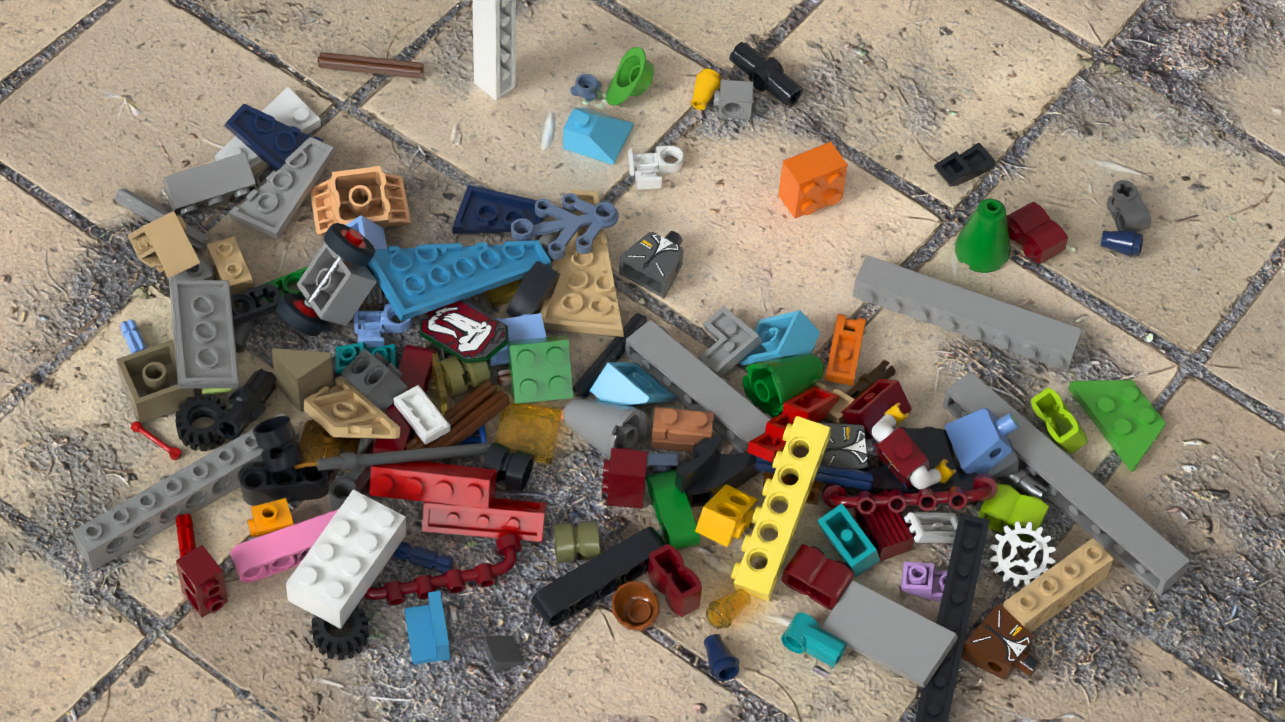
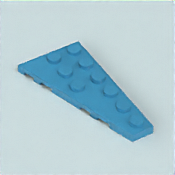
(446, 273)

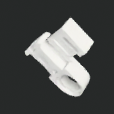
(649, 165)

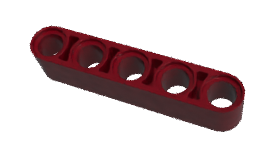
(416, 370)

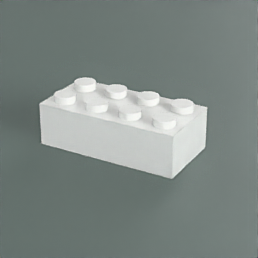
(346, 559)

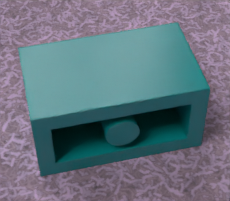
(848, 540)

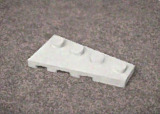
(286, 109)

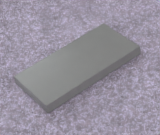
(203, 334)
(889, 633)

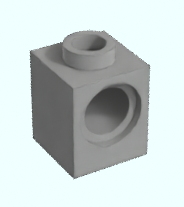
(734, 99)

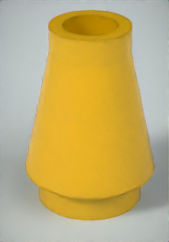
(704, 88)

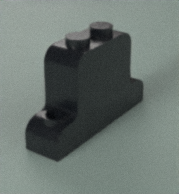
(936, 447)

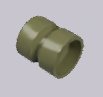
(460, 375)
(576, 541)

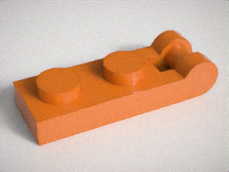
(845, 350)

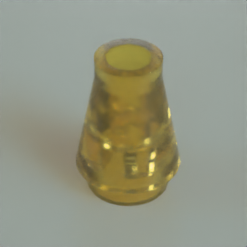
(727, 608)

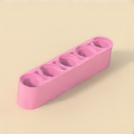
(278, 549)

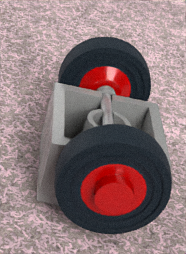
(332, 283)

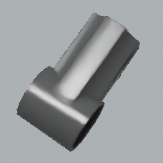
(355, 480)

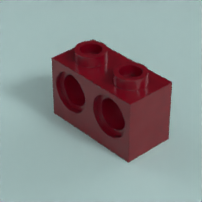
(202, 581)

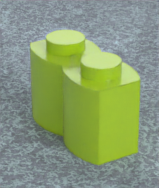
(1059, 420)
(1011, 507)

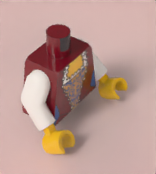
(903, 455)

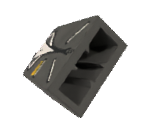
(653, 262)
(848, 447)

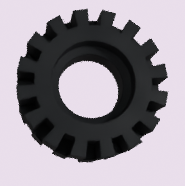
(194, 410)
(345, 644)

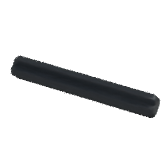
(610, 354)

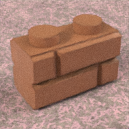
(680, 428)

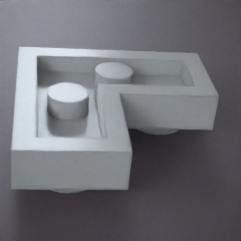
(733, 342)

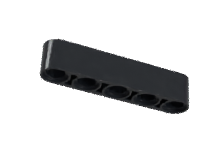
(596, 577)

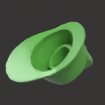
(632, 77)

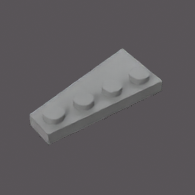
(285, 190)

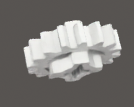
(1014, 542)

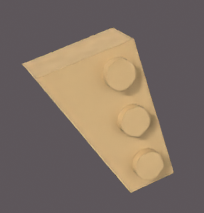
(164, 245)

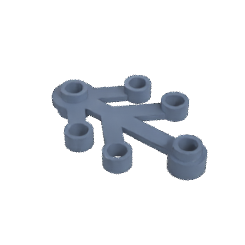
(597, 216)

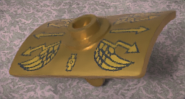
(320, 444)

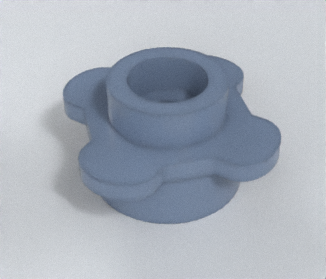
(586, 87)

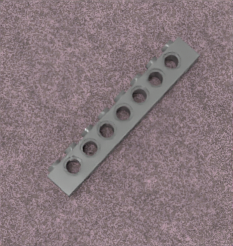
(159, 505)

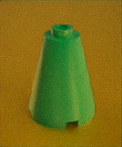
(985, 238)
(780, 379)

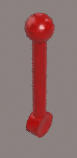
(174, 453)

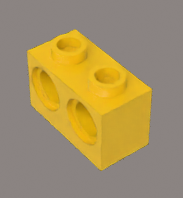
(726, 515)

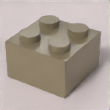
(152, 381)

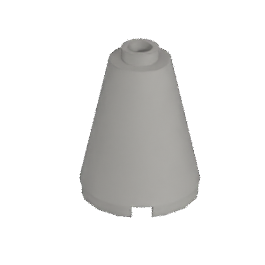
(605, 424)

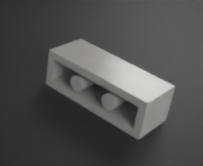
(209, 183)

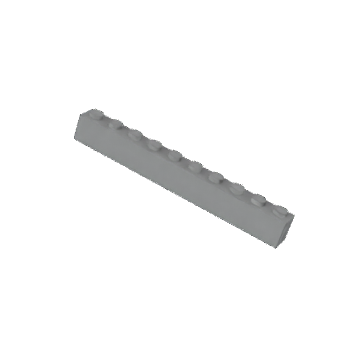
(1078, 491)

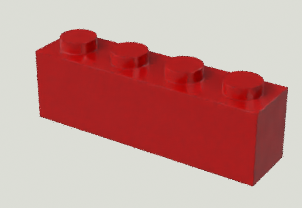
(435, 483)

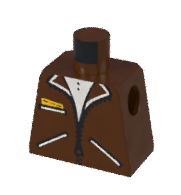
(1001, 645)

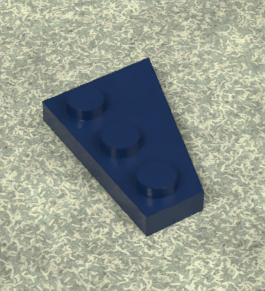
(265, 135)
(492, 211)

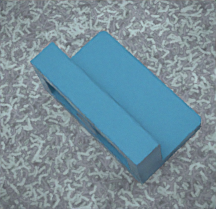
(428, 631)

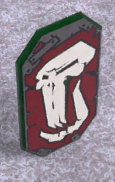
(464, 331)

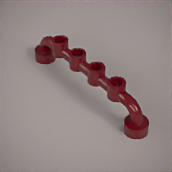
(983, 487)
(454, 579)

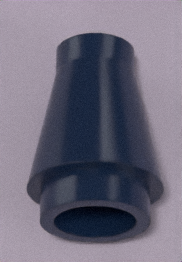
(1124, 242)
(721, 659)

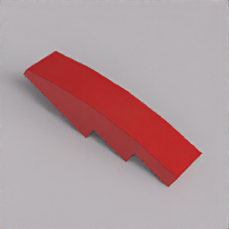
(810, 405)

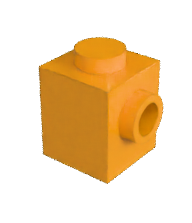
(269, 518)

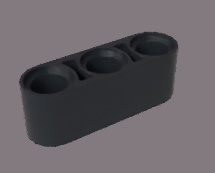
(270, 487)

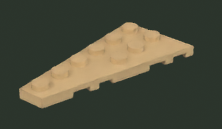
(586, 288)

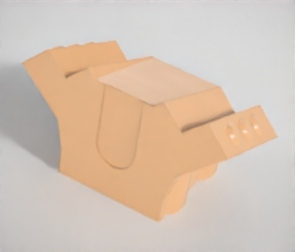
(359, 193)

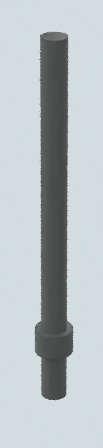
(350, 461)

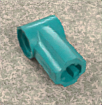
(806, 636)

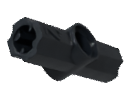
(766, 74)
(246, 404)

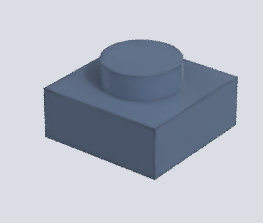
(662, 461)

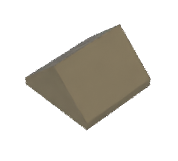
(302, 373)

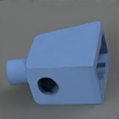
(981, 439)

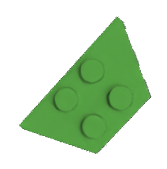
(1121, 416)

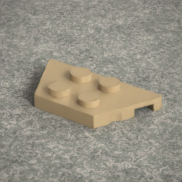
(348, 413)

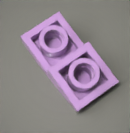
(923, 580)

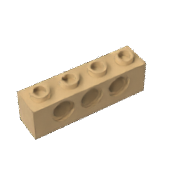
(1060, 585)

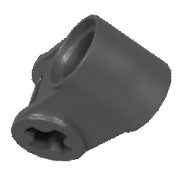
(1128, 207)

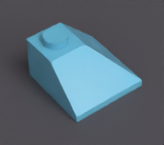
(595, 134)
(783, 337)
(629, 386)

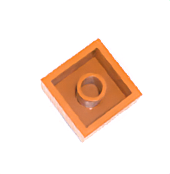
(812, 180)

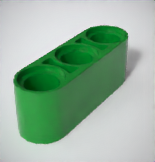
(672, 511)

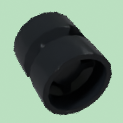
(277, 440)
(511, 467)

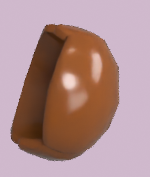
(635, 606)

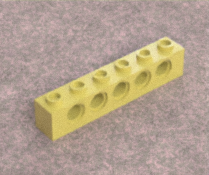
(762, 582)

